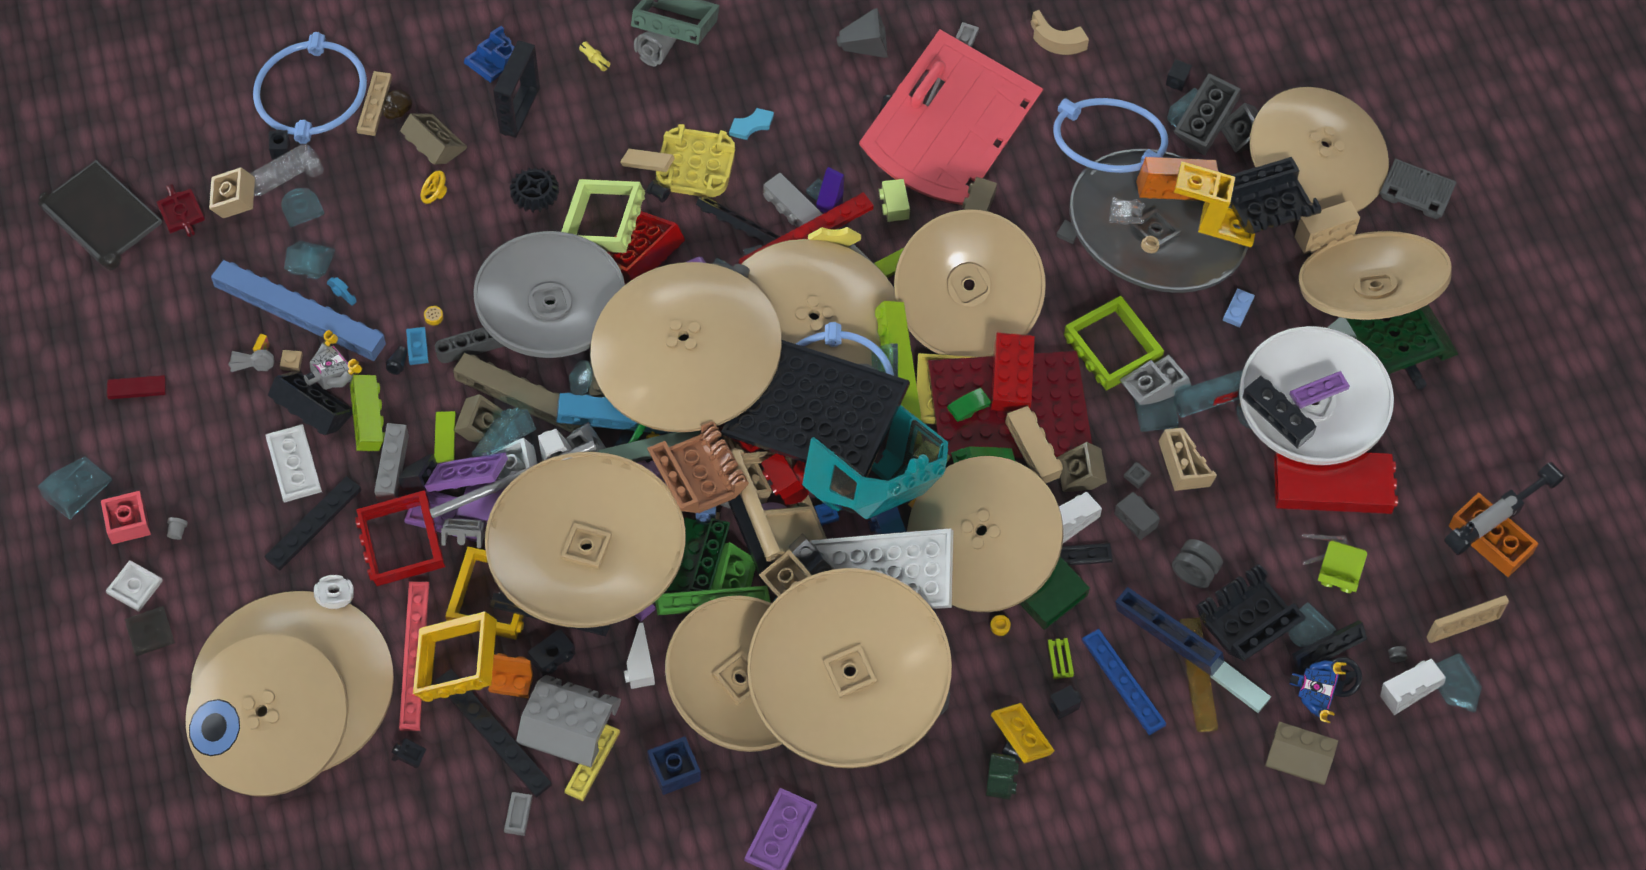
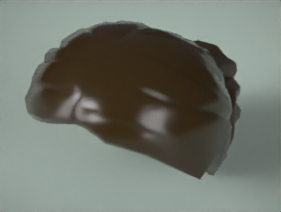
(396, 104)

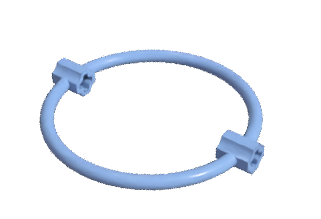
(1073, 110)
(304, 129)
(833, 337)

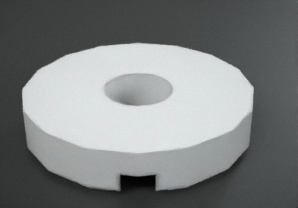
(333, 600)

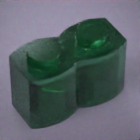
(1001, 775)

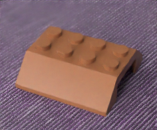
(699, 470)

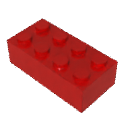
(1012, 372)

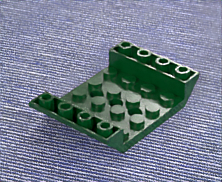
(1417, 332)
(701, 555)

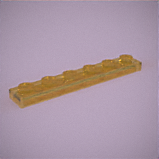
(1200, 687)

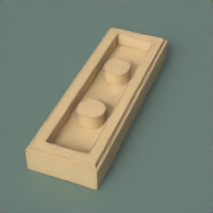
(647, 160)

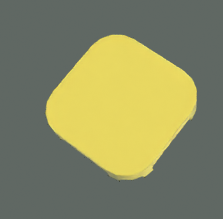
(700, 162)

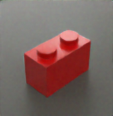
(782, 476)

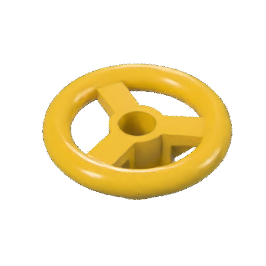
(436, 188)

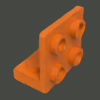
(511, 676)

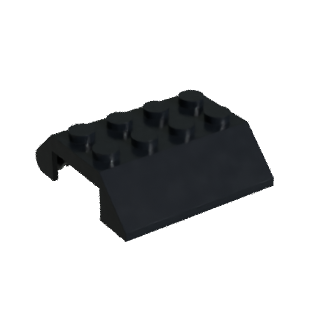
(1270, 196)
(1248, 615)

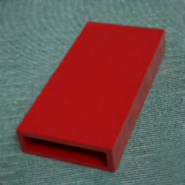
(1350, 486)

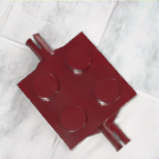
(180, 210)

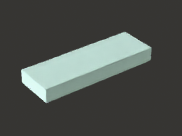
(1241, 687)

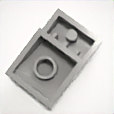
(1155, 381)

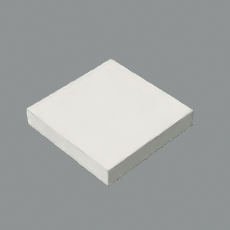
(134, 585)

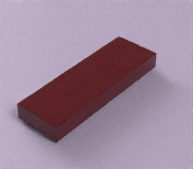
(136, 387)

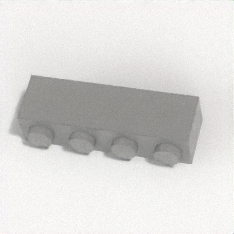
(391, 462)

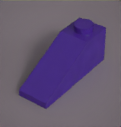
(831, 191)

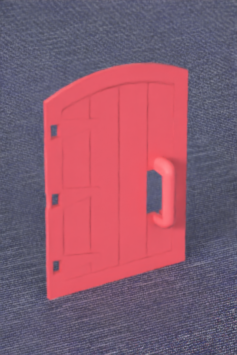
(954, 136)

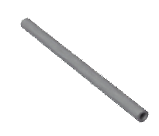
(494, 487)

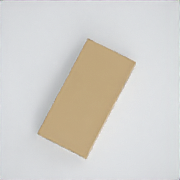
(1467, 619)

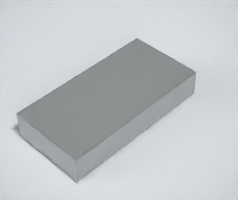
(518, 813)

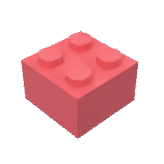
(125, 517)

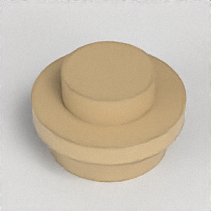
(1150, 244)

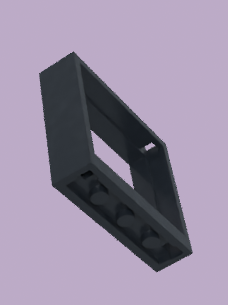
(523, 67)

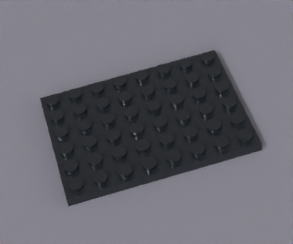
(825, 399)

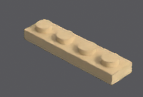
(374, 103)

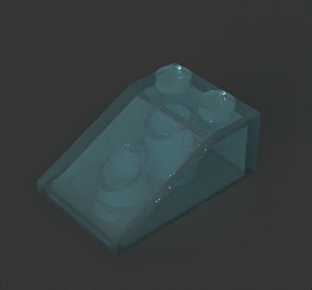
(504, 430)
(73, 486)

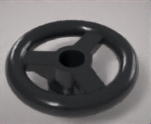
(1349, 678)

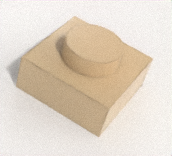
(291, 360)

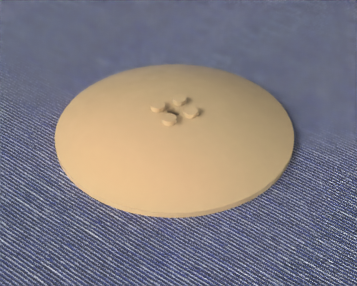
(822, 280)
(694, 381)
(577, 501)
(841, 623)
(340, 634)

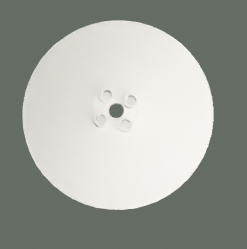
(1346, 421)

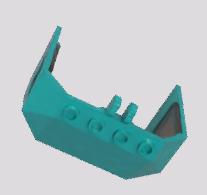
(910, 467)

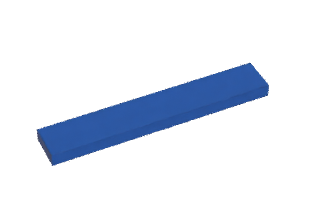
(1124, 682)

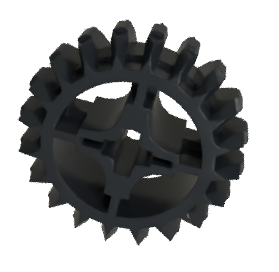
(536, 183)

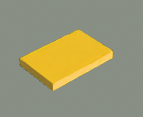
(1022, 732)

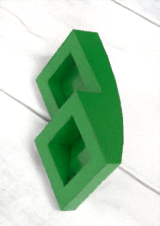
(968, 404)

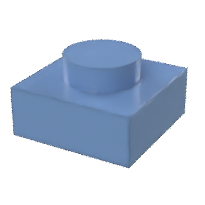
(706, 516)

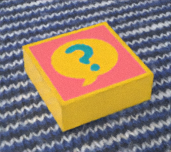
(262, 343)

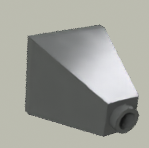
(865, 36)

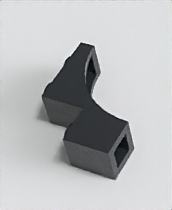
(810, 555)

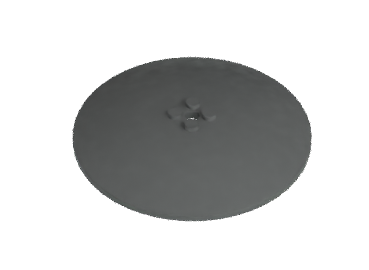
(1185, 257)

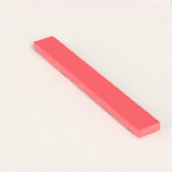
(416, 618)

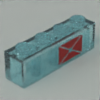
(1208, 394)

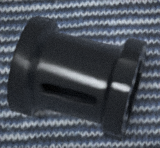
(658, 191)

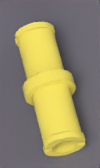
(594, 56)

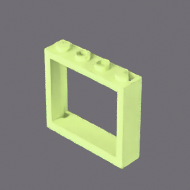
(628, 223)

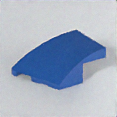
(491, 55)

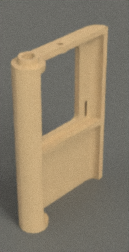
(776, 527)

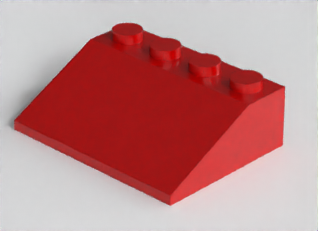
(649, 246)

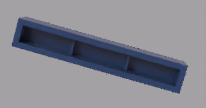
(1169, 631)

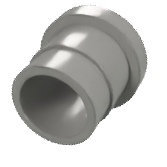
(176, 528)

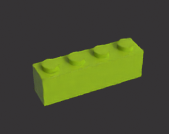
(366, 412)

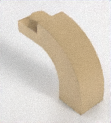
(1058, 41)

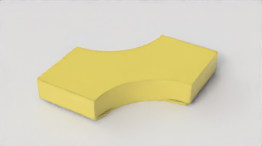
(841, 236)

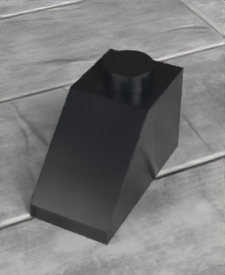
(417, 474)

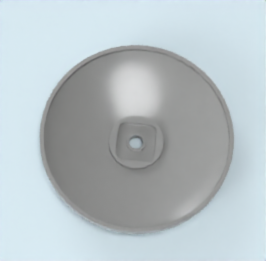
(541, 268)

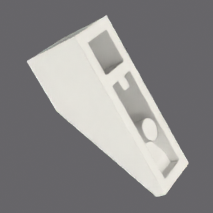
(639, 665)

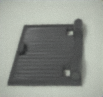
(1418, 188)

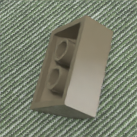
(432, 138)
(1301, 753)

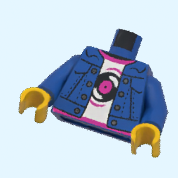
(1318, 686)

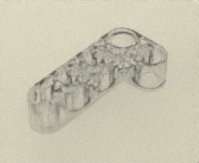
(287, 167)

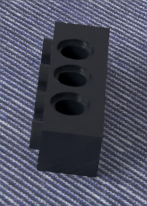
(1280, 421)

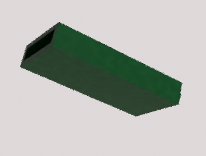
(1056, 596)

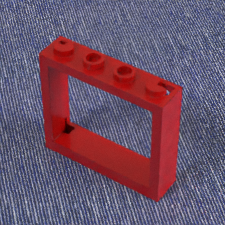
(389, 507)

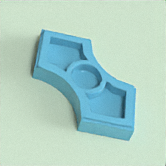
(744, 127)

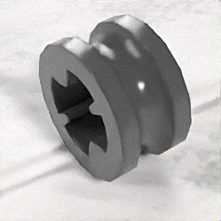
(1397, 654)

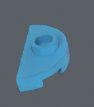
(340, 289)

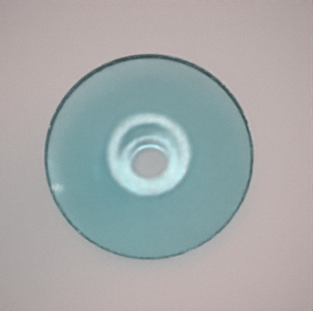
(581, 378)

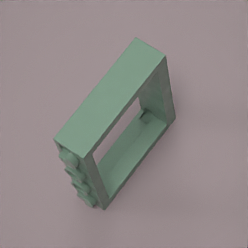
(674, 28)

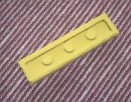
(585, 776)

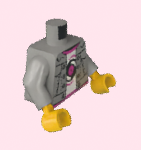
(330, 367)

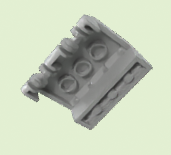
(565, 720)

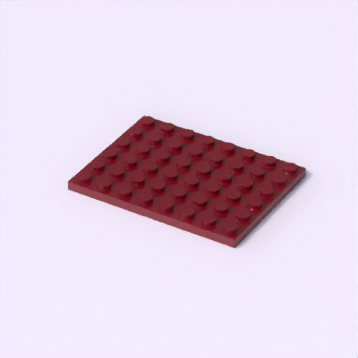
(1056, 401)

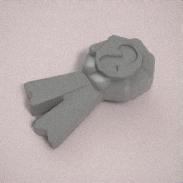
(261, 360)

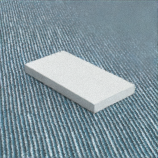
(293, 463)

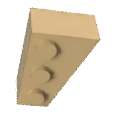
(1183, 461)

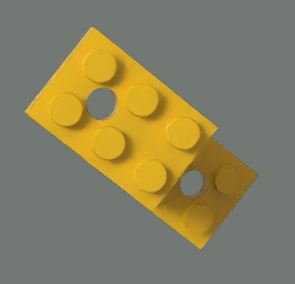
(1216, 191)

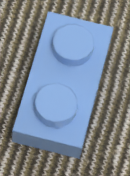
(1238, 308)

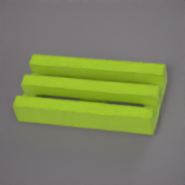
(1058, 643)

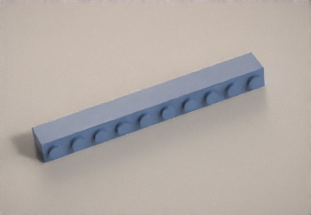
(297, 309)

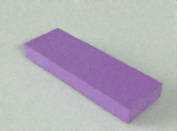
(1319, 390)

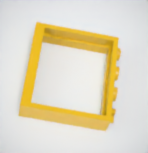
(473, 554)
(425, 656)

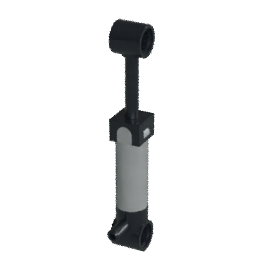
(1507, 507)

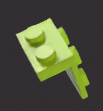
(1342, 566)

